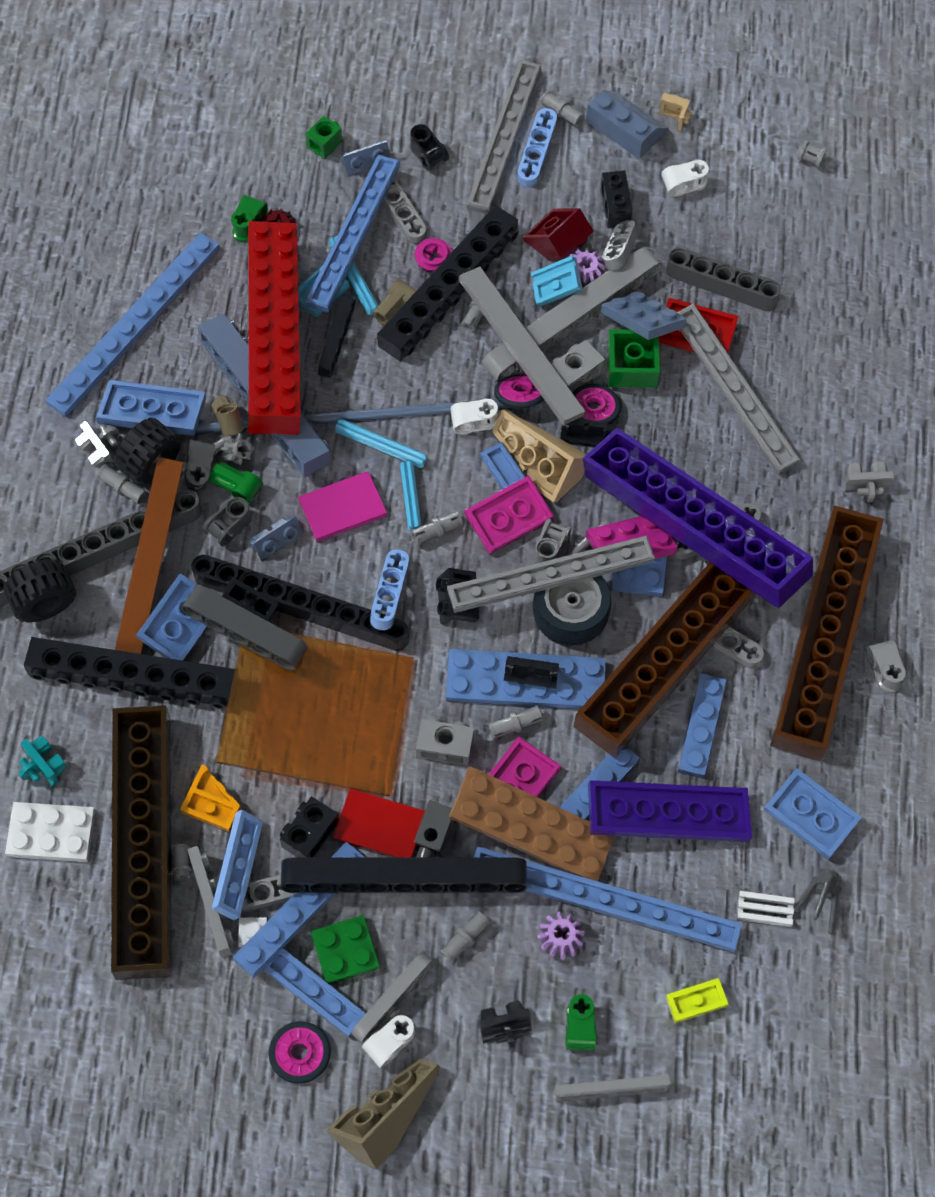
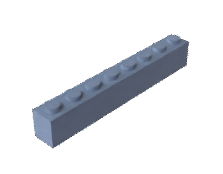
(231, 354)

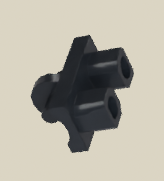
(507, 1026)

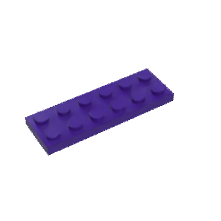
(669, 811)

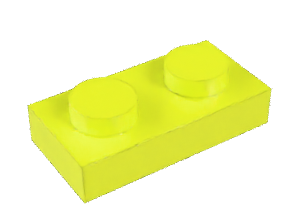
(696, 1000)

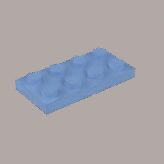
(130, 403)

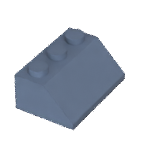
(624, 122)

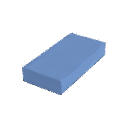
(501, 465)

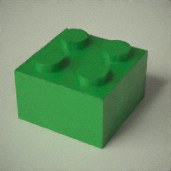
(632, 359)

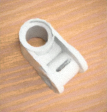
(683, 179)
(471, 416)
(385, 1044)

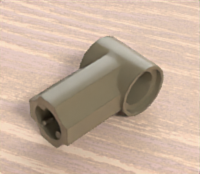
(397, 297)
(227, 415)

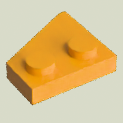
(210, 801)

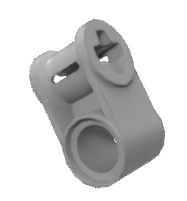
(552, 540)
(886, 665)

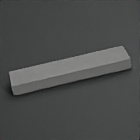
(612, 1088)

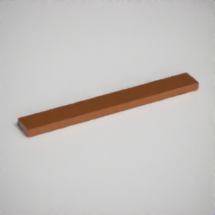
(149, 554)

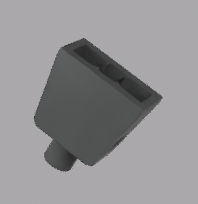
(434, 822)

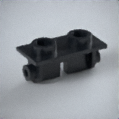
(580, 433)
(531, 672)

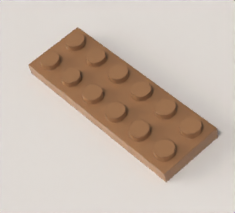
(530, 825)

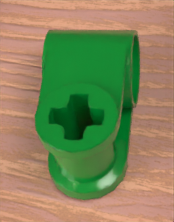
(247, 210)
(580, 1028)

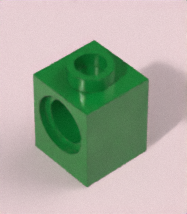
(324, 137)

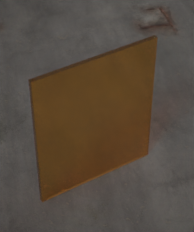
(324, 721)

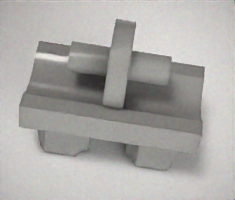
(92, 436)
(868, 483)

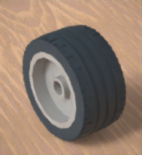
(573, 611)

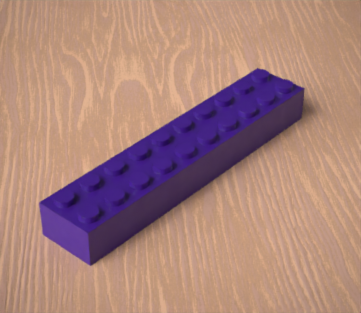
(699, 518)

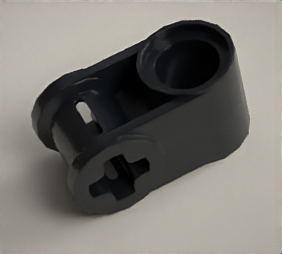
(430, 149)

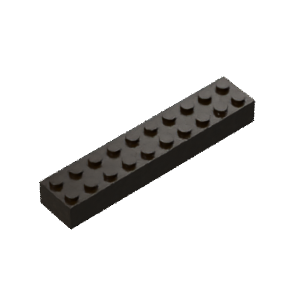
(141, 843)

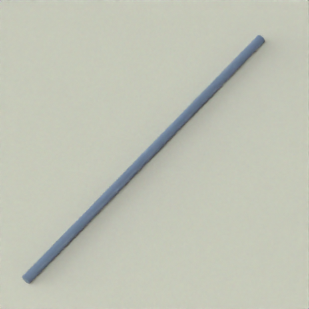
(359, 415)

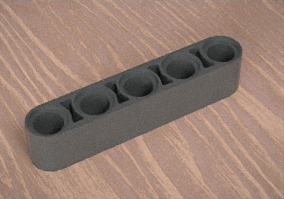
(734, 278)
(244, 627)

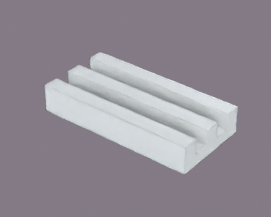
(773, 899)

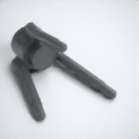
(826, 885)

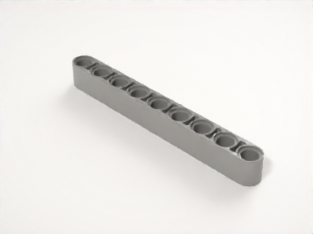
(577, 310)

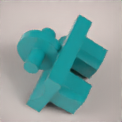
(49, 769)

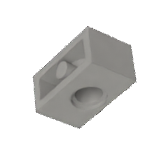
(586, 358)
(455, 752)

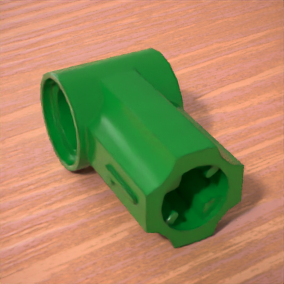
(239, 484)

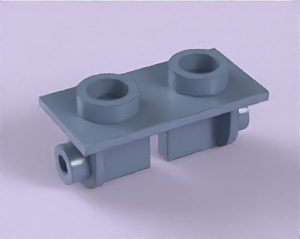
(364, 158)
(282, 533)

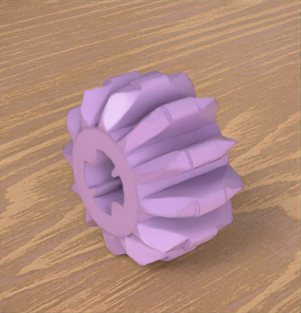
(589, 266)
(560, 945)

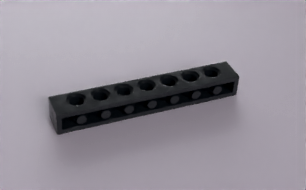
(398, 344)
(44, 651)

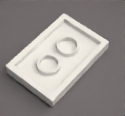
(50, 832)

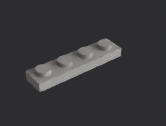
(207, 889)

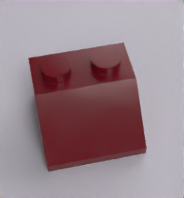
(559, 233)

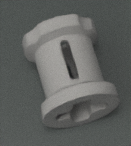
(820, 152)

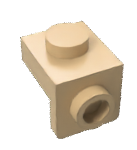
(676, 108)

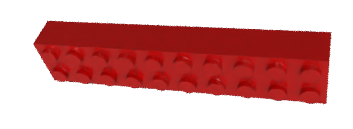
(273, 329)

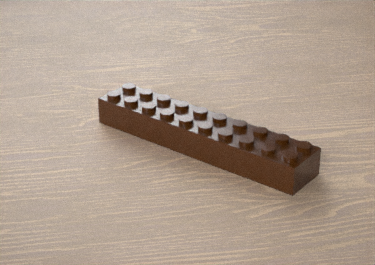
(827, 633)
(662, 659)

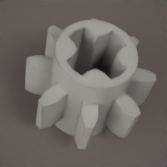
(237, 448)

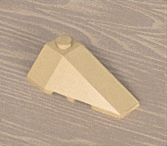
(545, 458)

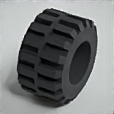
(142, 447)
(39, 590)

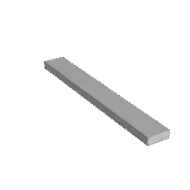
(504, 137)
(521, 346)
(737, 391)
(550, 574)

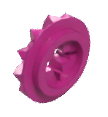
(428, 248)

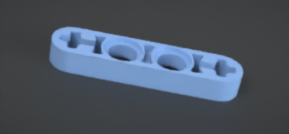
(537, 147)
(390, 589)

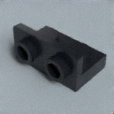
(450, 577)

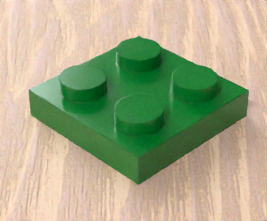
(345, 950)

